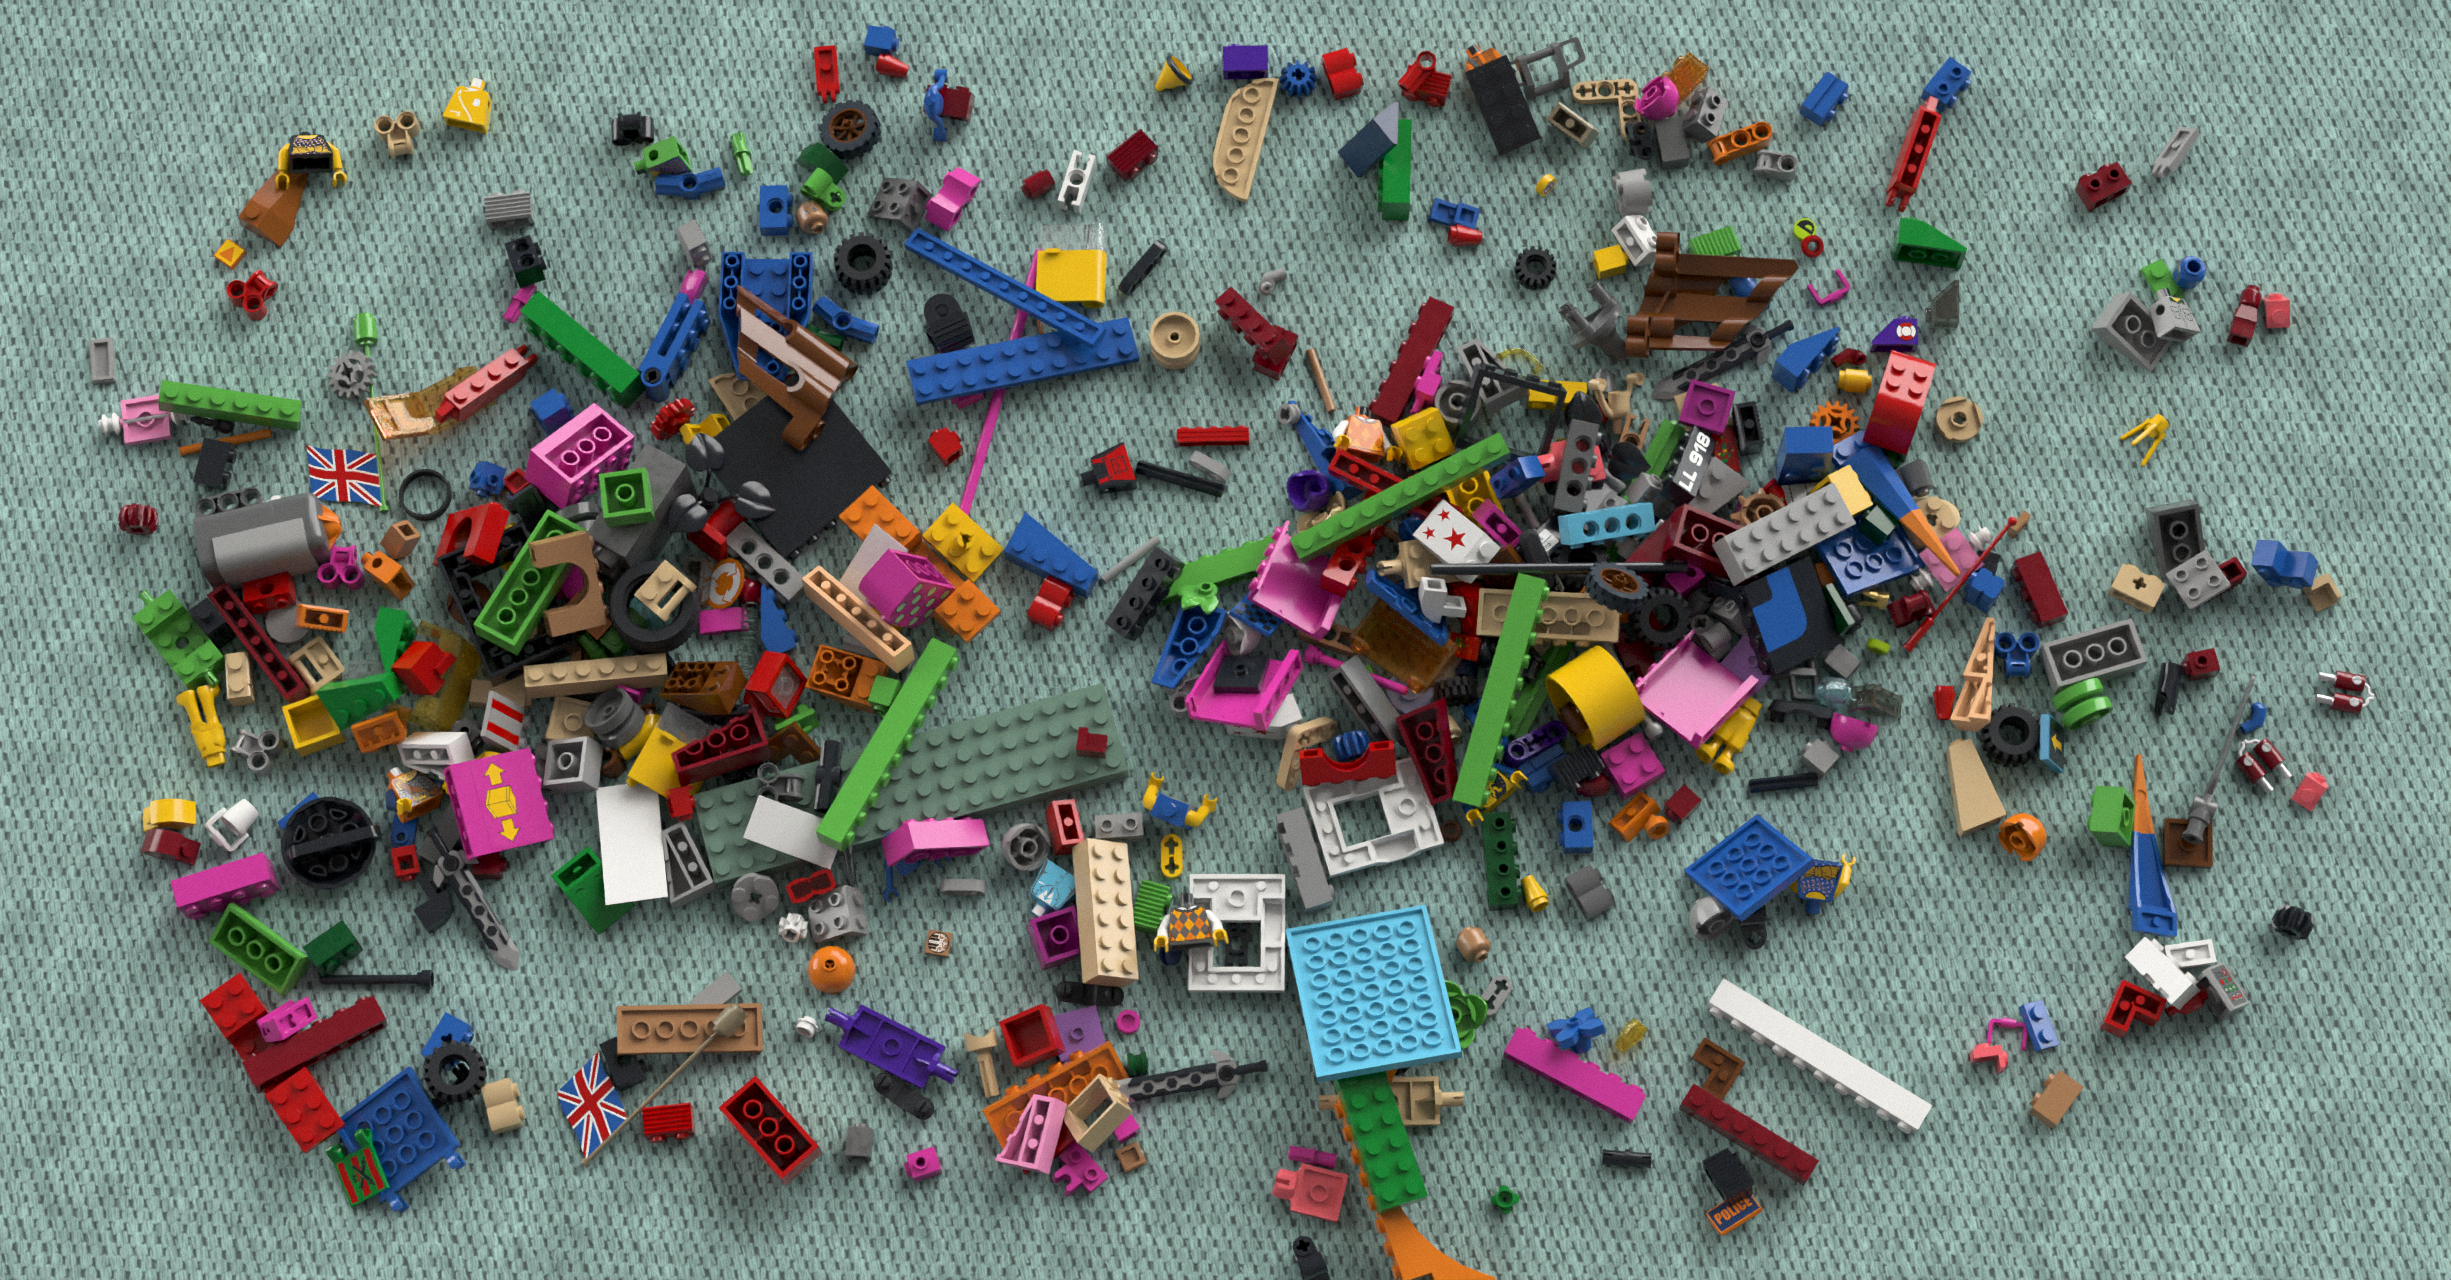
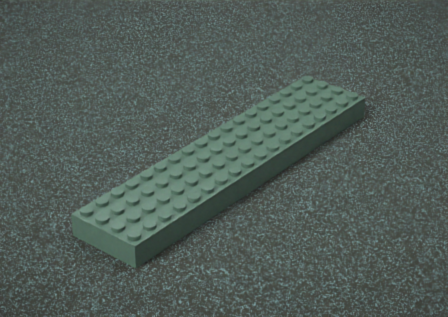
(945, 773)

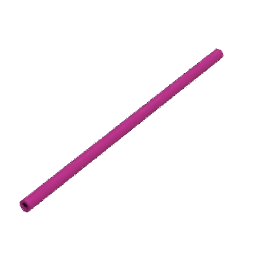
(994, 407)

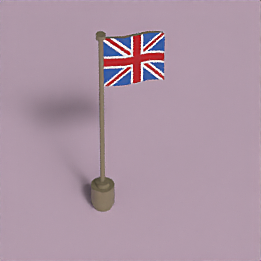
(595, 1104)

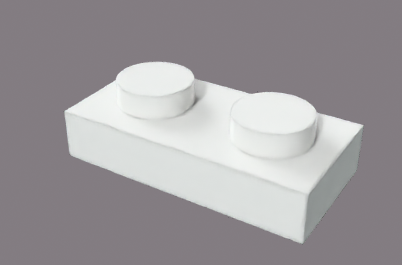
(2192, 953)

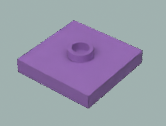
(1743, 663)
(1079, 1031)

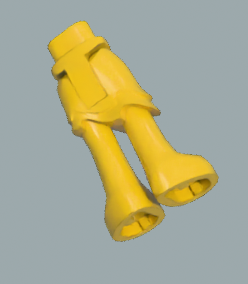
(209, 735)

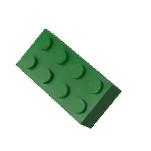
(1395, 177)

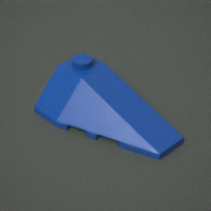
(1187, 641)

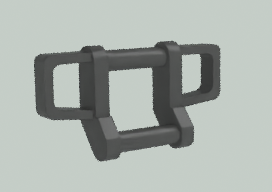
(1563, 69)
(1800, 673)

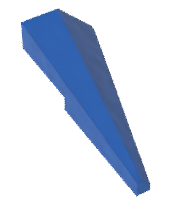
(1321, 448)

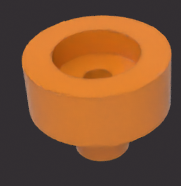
(1657, 827)

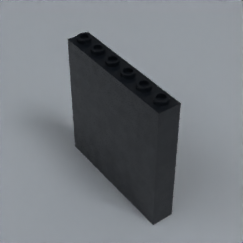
(805, 485)

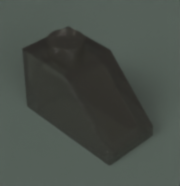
(1944, 309)
(1875, 702)

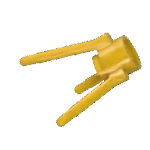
(2153, 428)

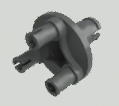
(1598, 326)

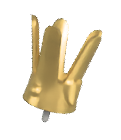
(1881, 597)

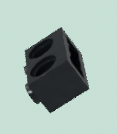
(525, 261)

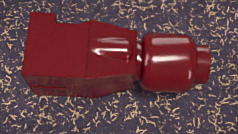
(2245, 316)

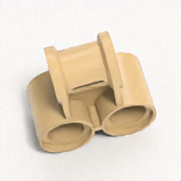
(398, 136)

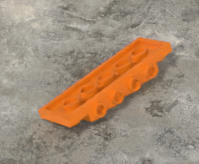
(1060, 1082)

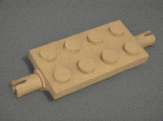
(1413, 564)
(1416, 1099)

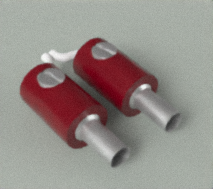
(2345, 702)
(2269, 756)

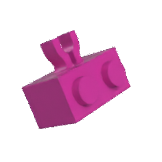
(1497, 524)

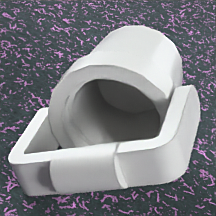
(237, 820)

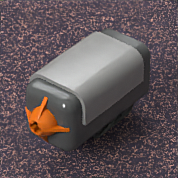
(262, 536)

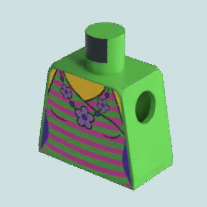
(664, 158)

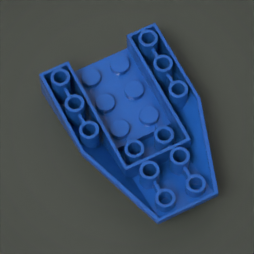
(779, 283)

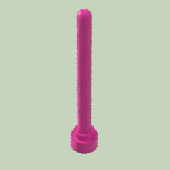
(1315, 656)

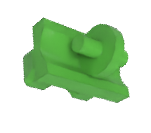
(805, 719)

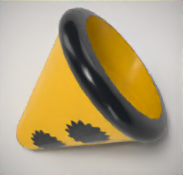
(1173, 75)

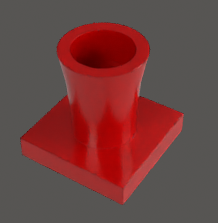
(713, 535)

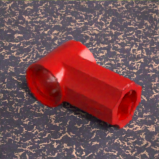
(1417, 74)

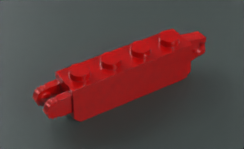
(1913, 154)
(485, 385)

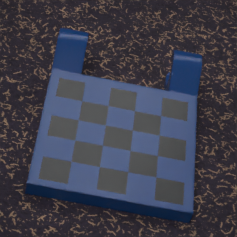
(1256, 617)

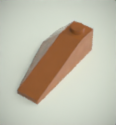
(273, 209)

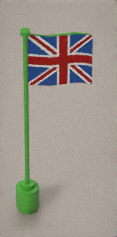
(351, 474)

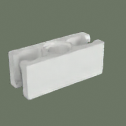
(1076, 174)

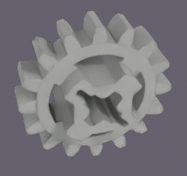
(349, 374)

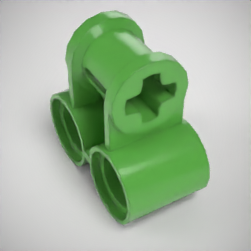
(822, 189)

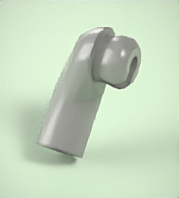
(1269, 279)

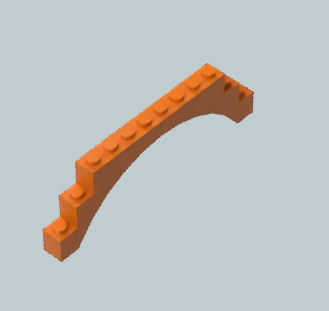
(1409, 1250)

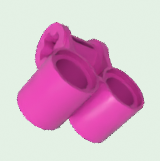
(342, 564)

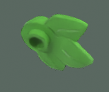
(1199, 595)

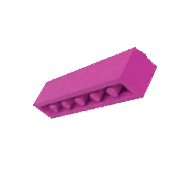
(1575, 1075)

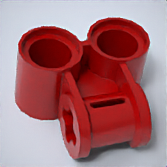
(255, 292)

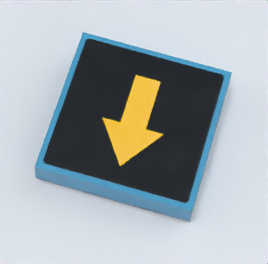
(2052, 743)

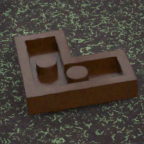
(795, 742)
(1723, 1064)

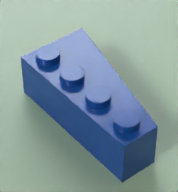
(1046, 555)

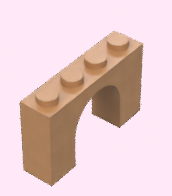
(588, 608)

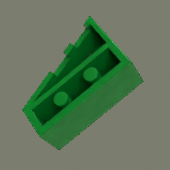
(359, 698)

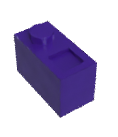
(1245, 62)

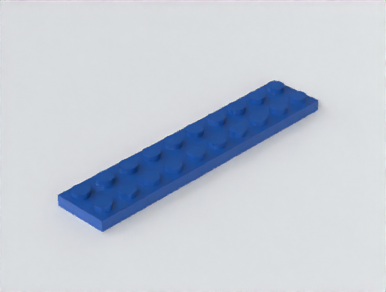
(1018, 363)

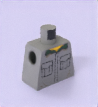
(2172, 318)

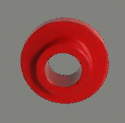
(1818, 246)

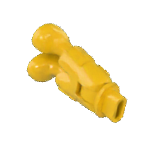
(1733, 734)

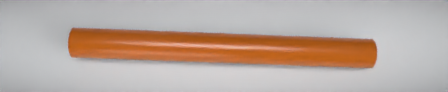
(234, 440)

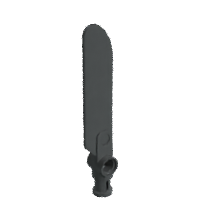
(2203, 808)

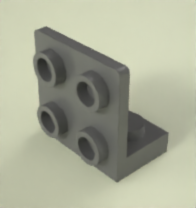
(900, 202)

